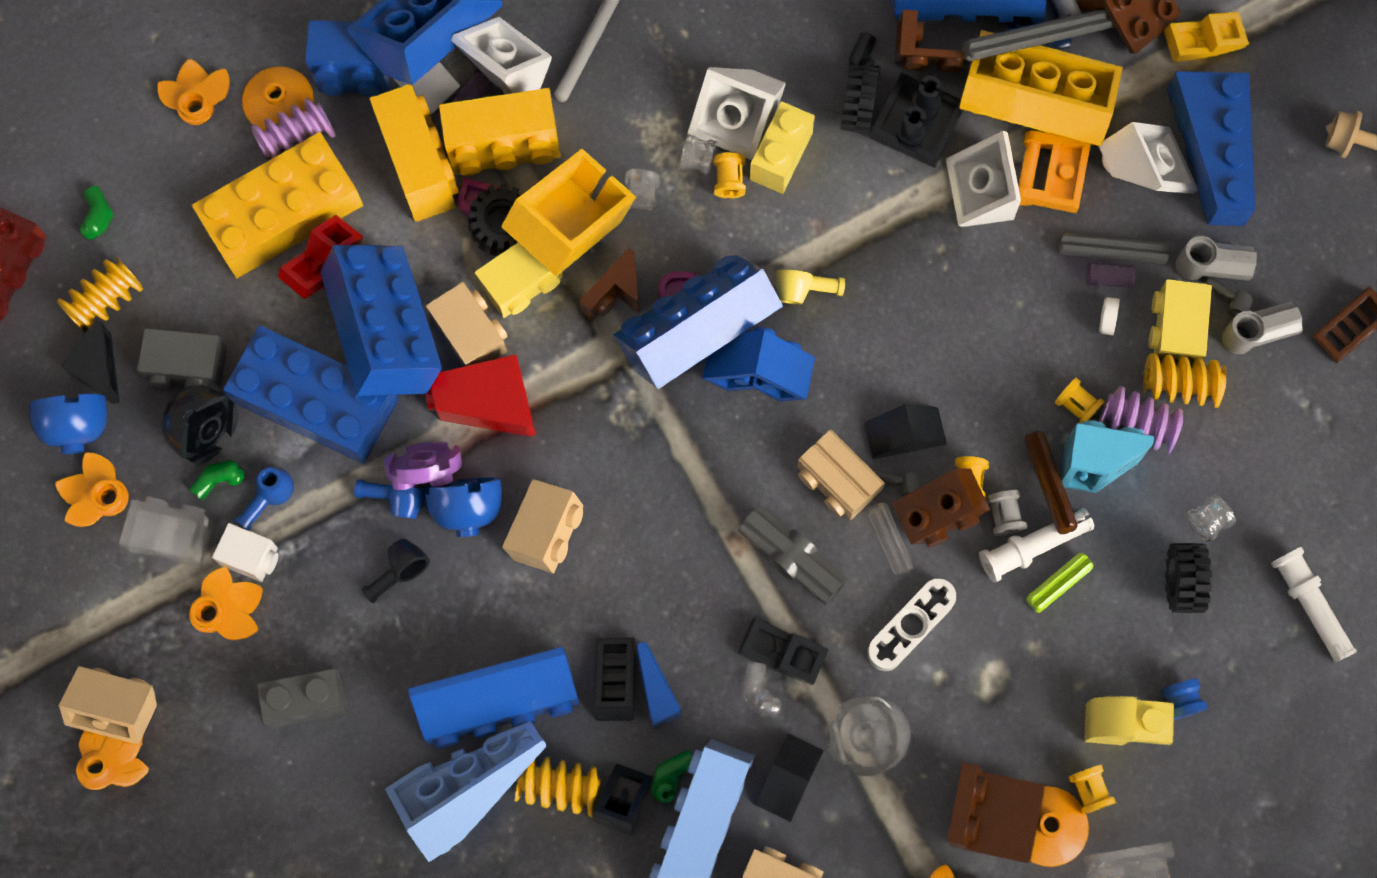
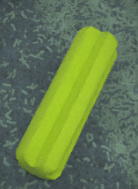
(1059, 582)

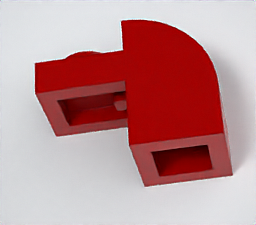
(303, 271)

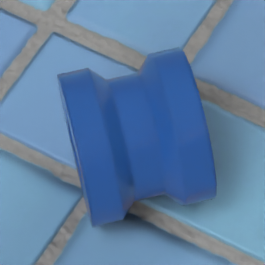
(1185, 698)

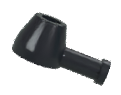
(406, 563)

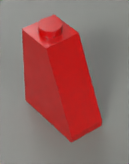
(484, 397)

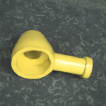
(794, 285)

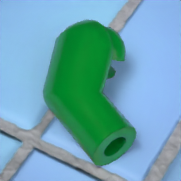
(98, 216)
(216, 473)
(667, 776)

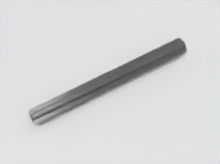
(1036, 34)

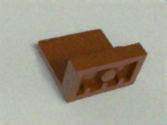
(1136, 20)
(909, 35)
(995, 814)

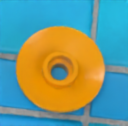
(256, 95)
(1072, 831)

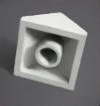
(984, 182)

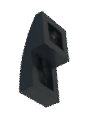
(783, 651)

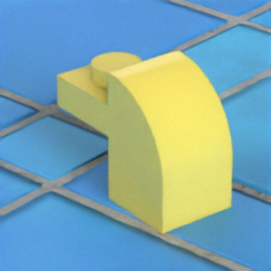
(1127, 719)

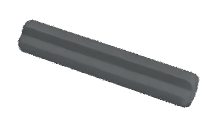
(1114, 248)

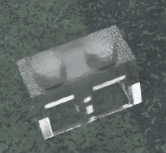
(166, 531)

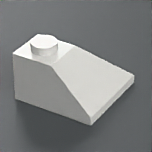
(504, 55)
(736, 108)
(1148, 158)

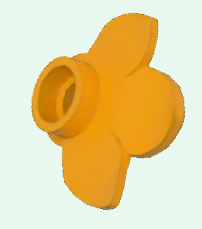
(192, 89)
(88, 492)
(232, 606)
(115, 756)

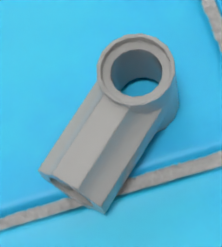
(1218, 260)
(1263, 327)

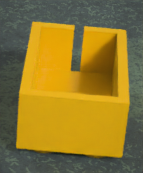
(500, 131)
(416, 151)
(559, 217)

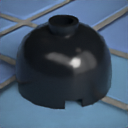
(197, 421)

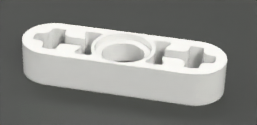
(939, 611)

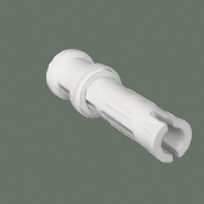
(1020, 551)
(1306, 588)

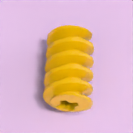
(100, 294)
(1184, 379)
(561, 785)

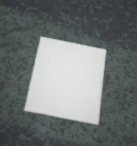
(435, 85)

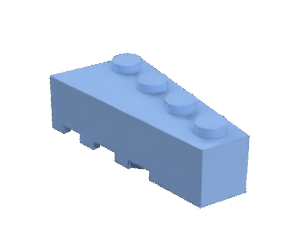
(704, 812)

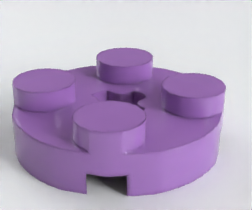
(423, 464)

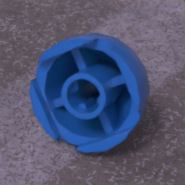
(69, 421)
(465, 504)

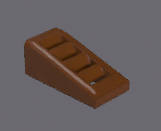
(1369, 298)

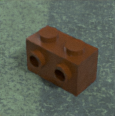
(941, 507)

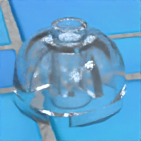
(870, 735)

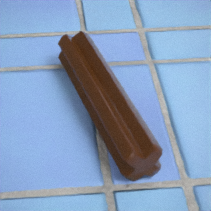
(1051, 483)

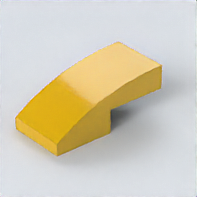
(1206, 38)

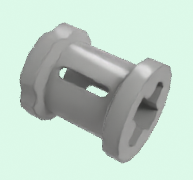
(1006, 513)

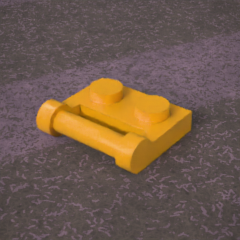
(1064, 171)

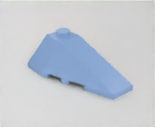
(448, 800)

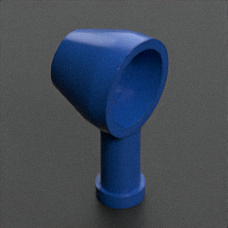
(266, 495)
(401, 502)

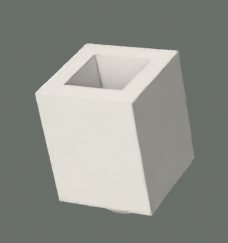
(246, 553)

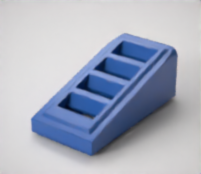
(659, 697)

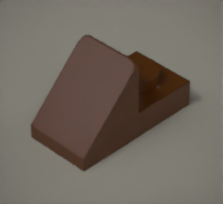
(617, 281)

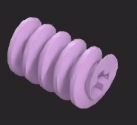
(292, 130)
(1153, 422)

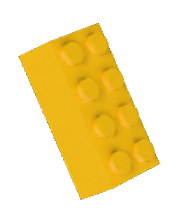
(1045, 91)
(277, 204)

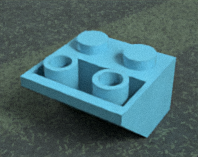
(1100, 455)

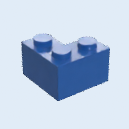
(761, 363)

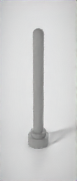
(585, 50)

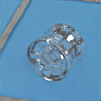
(698, 155)
(643, 186)
(1211, 517)

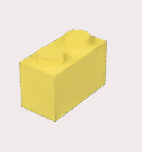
(782, 147)
(515, 279)
(1181, 320)

